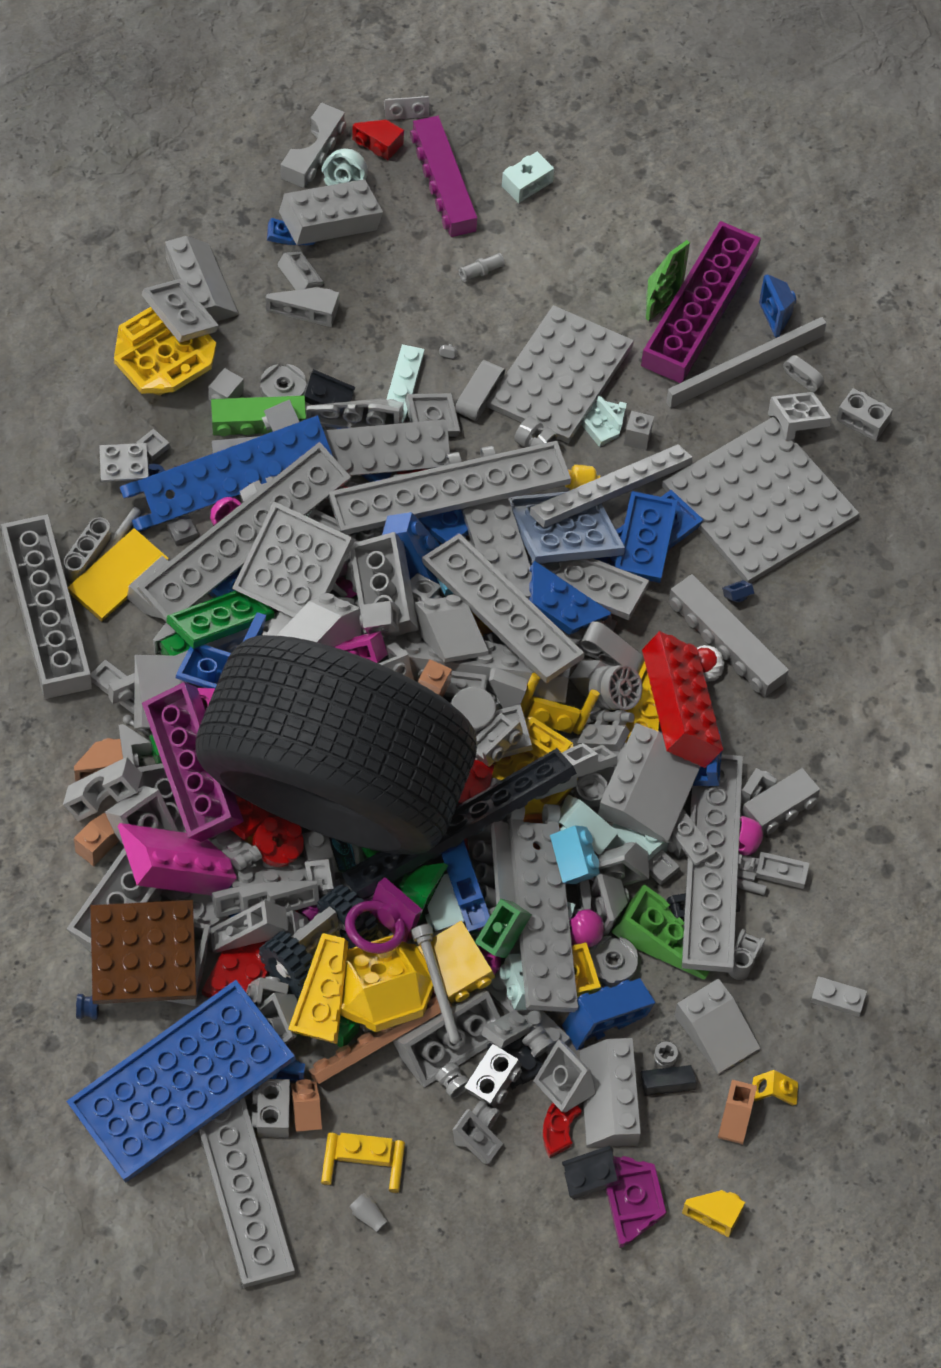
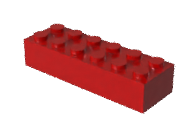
(682, 699)

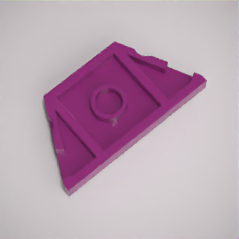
(635, 1201)

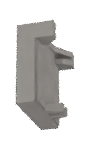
(798, 413)

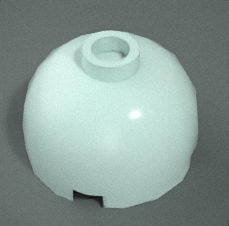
(344, 166)

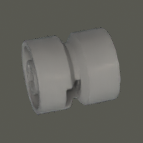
(532, 433)
(591, 790)

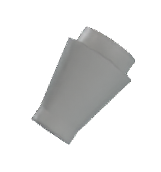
(368, 1212)

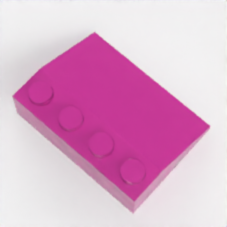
(174, 861)

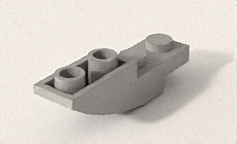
(585, 761)

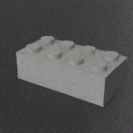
(330, 211)

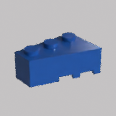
(416, 542)
(607, 1009)

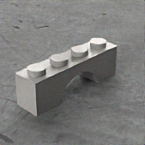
(301, 164)

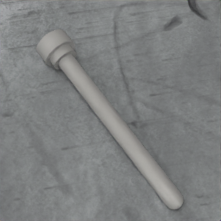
(423, 936)

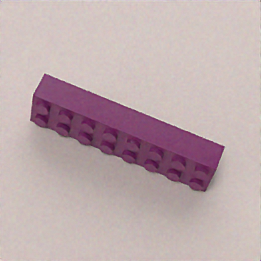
(700, 302)

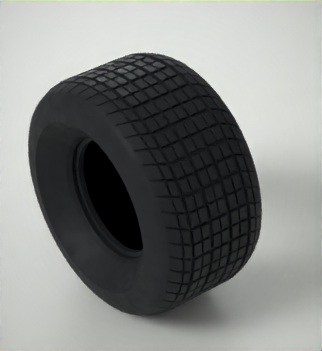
(336, 744)

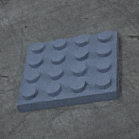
(574, 538)

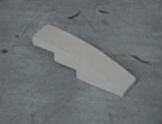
(288, 894)

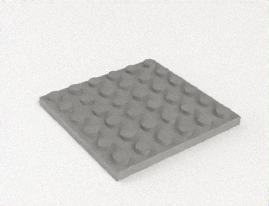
(761, 500)

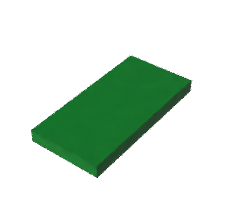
(217, 618)

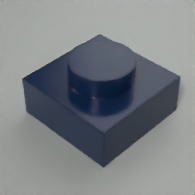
(738, 591)

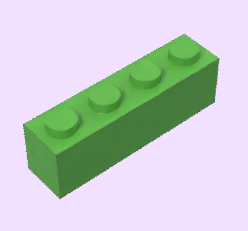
(245, 415)

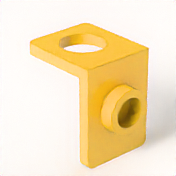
(777, 1086)

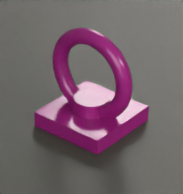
(392, 910)

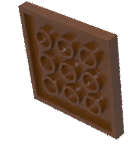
(143, 952)

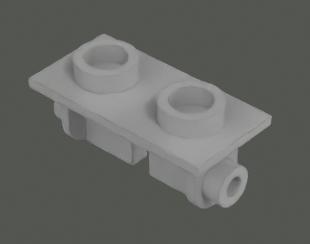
(406, 107)

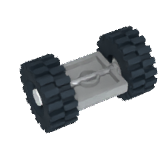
(291, 956)

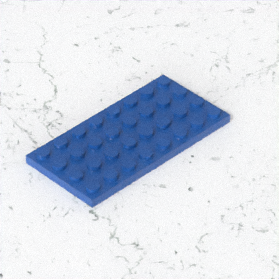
(181, 1080)

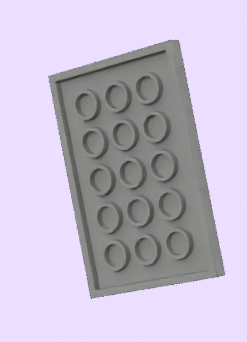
(560, 372)

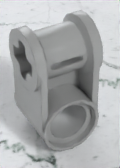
(745, 951)

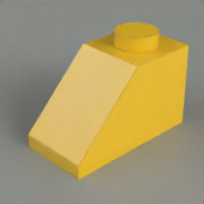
(715, 1210)

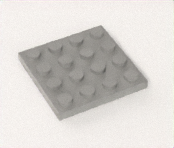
(292, 561)

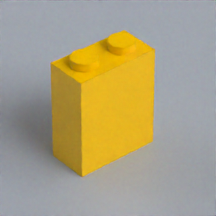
(460, 962)

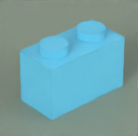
(575, 854)

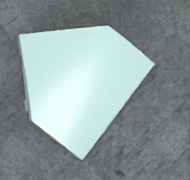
(604, 421)

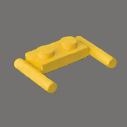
(555, 714)
(364, 1150)

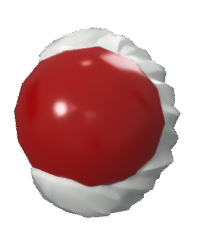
(711, 662)

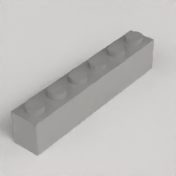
(728, 635)

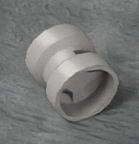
(452, 1080)

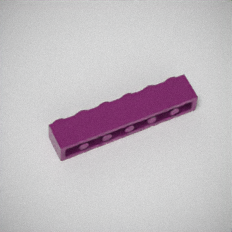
(444, 176)

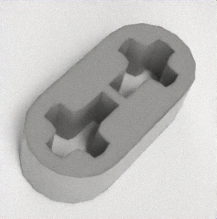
(803, 373)

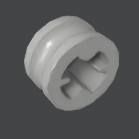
(671, 1059)

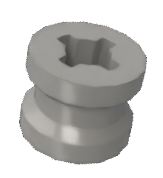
(538, 1041)
(486, 1114)

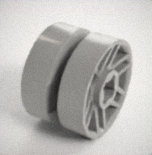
(618, 687)

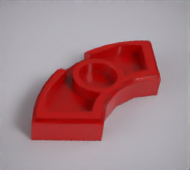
(556, 1129)

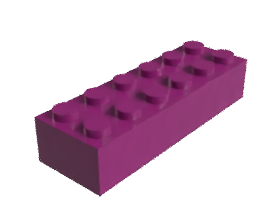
(202, 801)

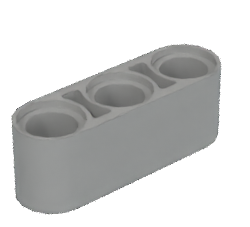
(479, 390)
(88, 540)
(610, 648)

